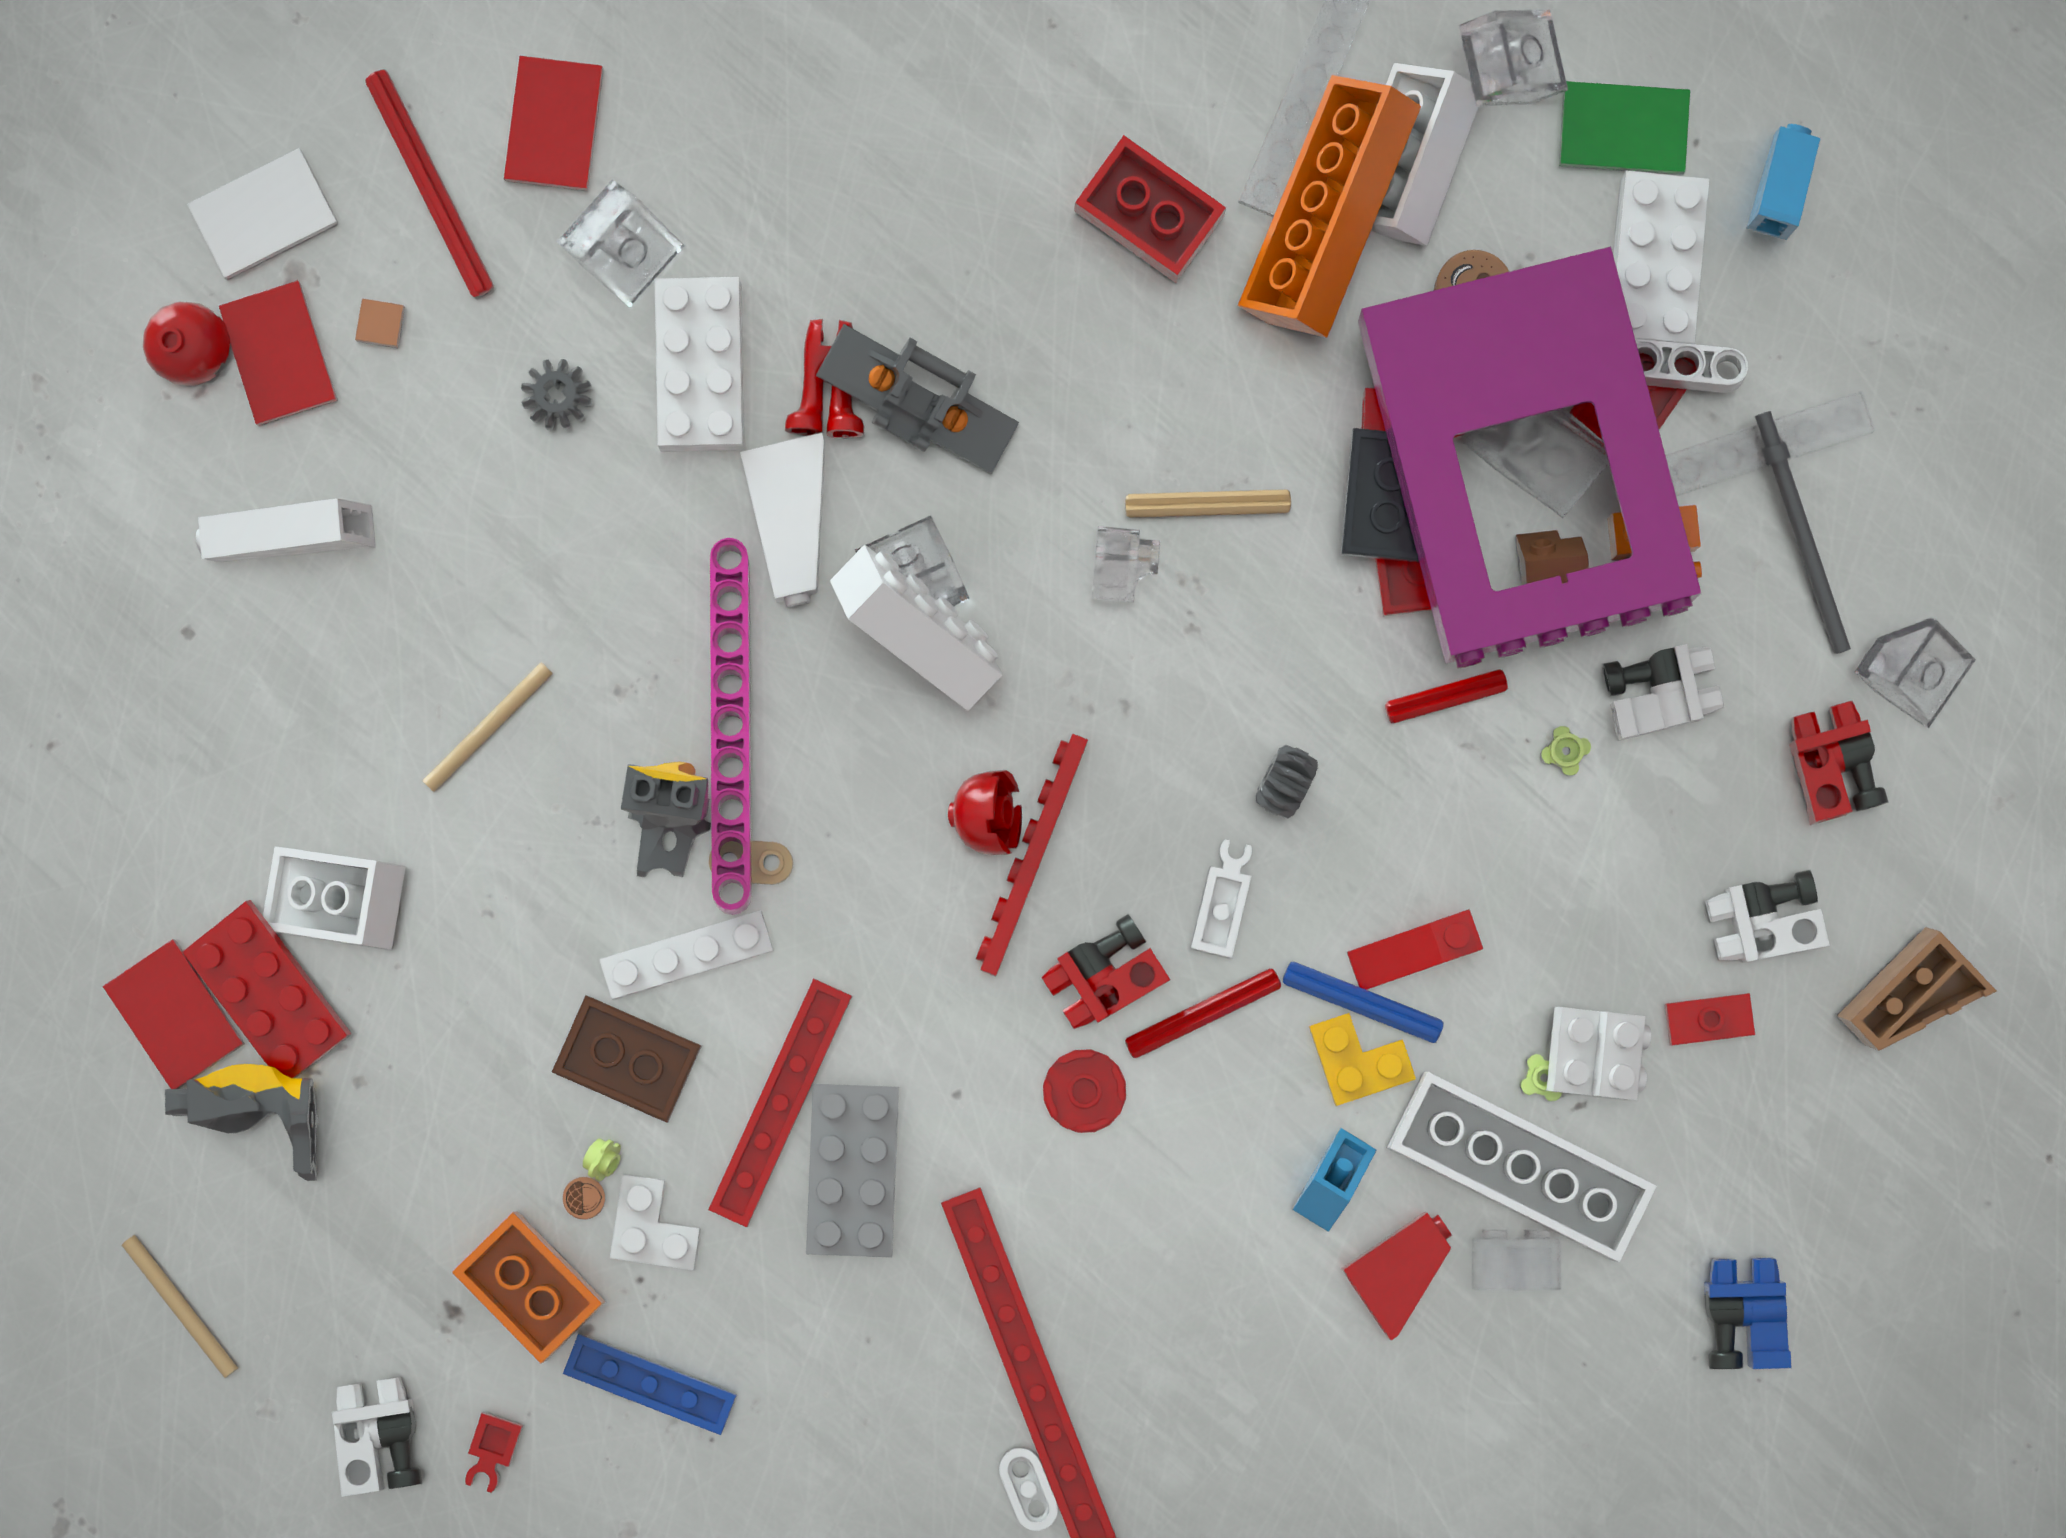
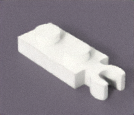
(1222, 905)

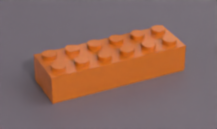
(1329, 205)

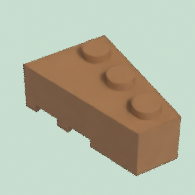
(1914, 990)

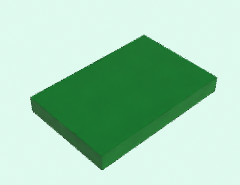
(1624, 127)

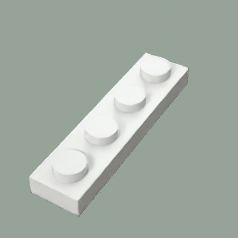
(686, 955)

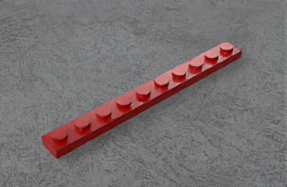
(1027, 1366)

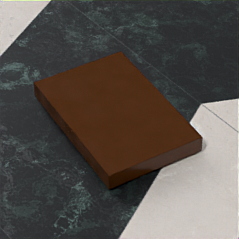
(626, 1059)

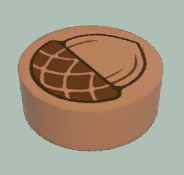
(584, 1198)

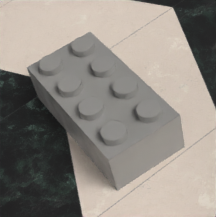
(852, 1170)

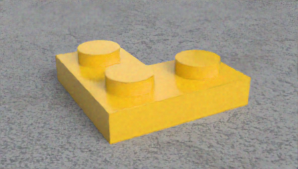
(1353, 1072)

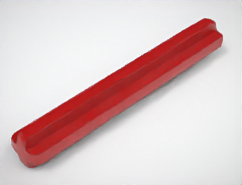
(1203, 1013)

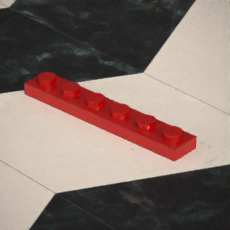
(1024, 871)
(780, 1103)

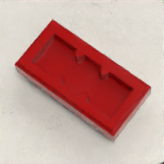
(1709, 1019)

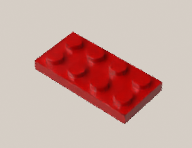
(266, 991)

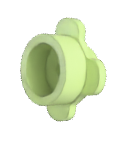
(1577, 746)
(1533, 1083)
(602, 1159)

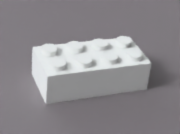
(1661, 252)
(699, 364)
(917, 626)

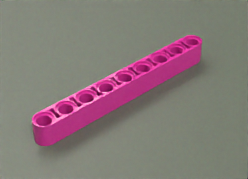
(723, 706)

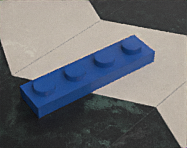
(649, 1384)

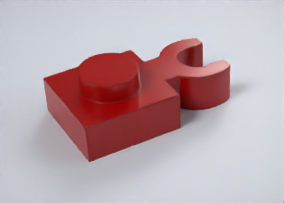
(494, 1444)

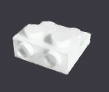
(1597, 1053)

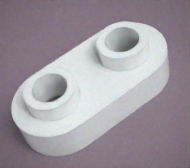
(1028, 1489)

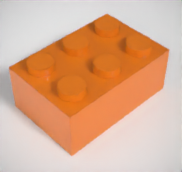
(528, 1287)

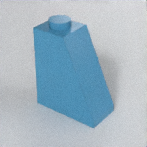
(1784, 182)

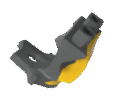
(665, 801)
(245, 1095)

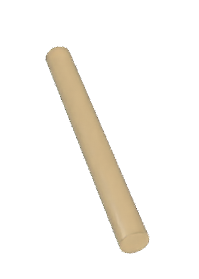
(487, 726)
(179, 1306)

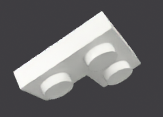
(641, 1236)

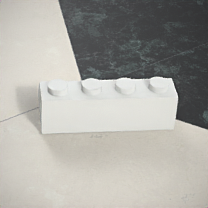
(1430, 151)

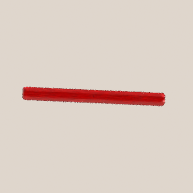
(429, 183)

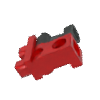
(1826, 755)
(1096, 979)

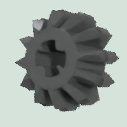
(541, 396)
(1286, 781)

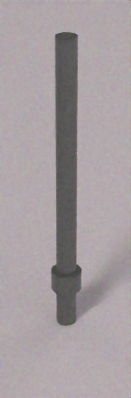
(1776, 454)

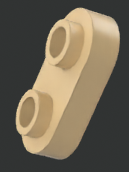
(759, 852)

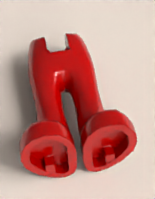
(809, 417)

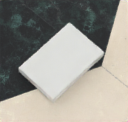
(262, 214)

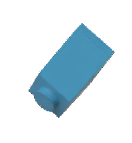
(1334, 1180)

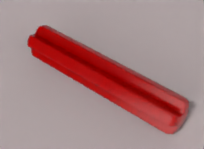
(1446, 696)

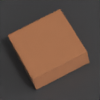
(380, 323)

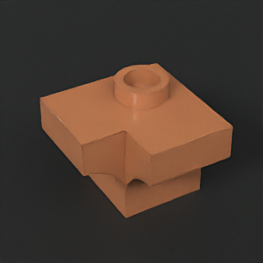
(1548, 556)

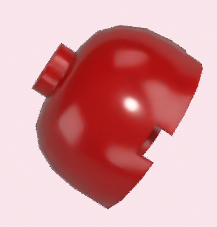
(186, 343)
(986, 813)

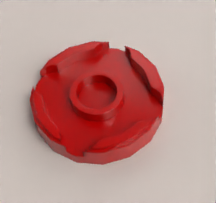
(1084, 1091)

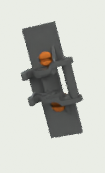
(911, 411)

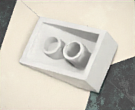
(333, 897)

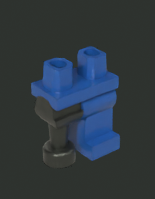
(1750, 1304)

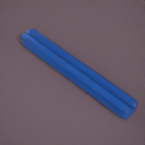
(1363, 1002)

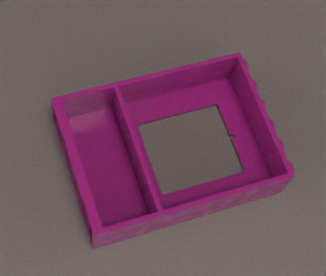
(1504, 355)

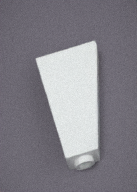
(787, 505)
(286, 530)

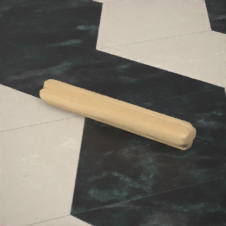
(1208, 503)

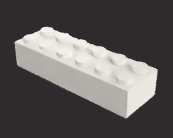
(1522, 1166)

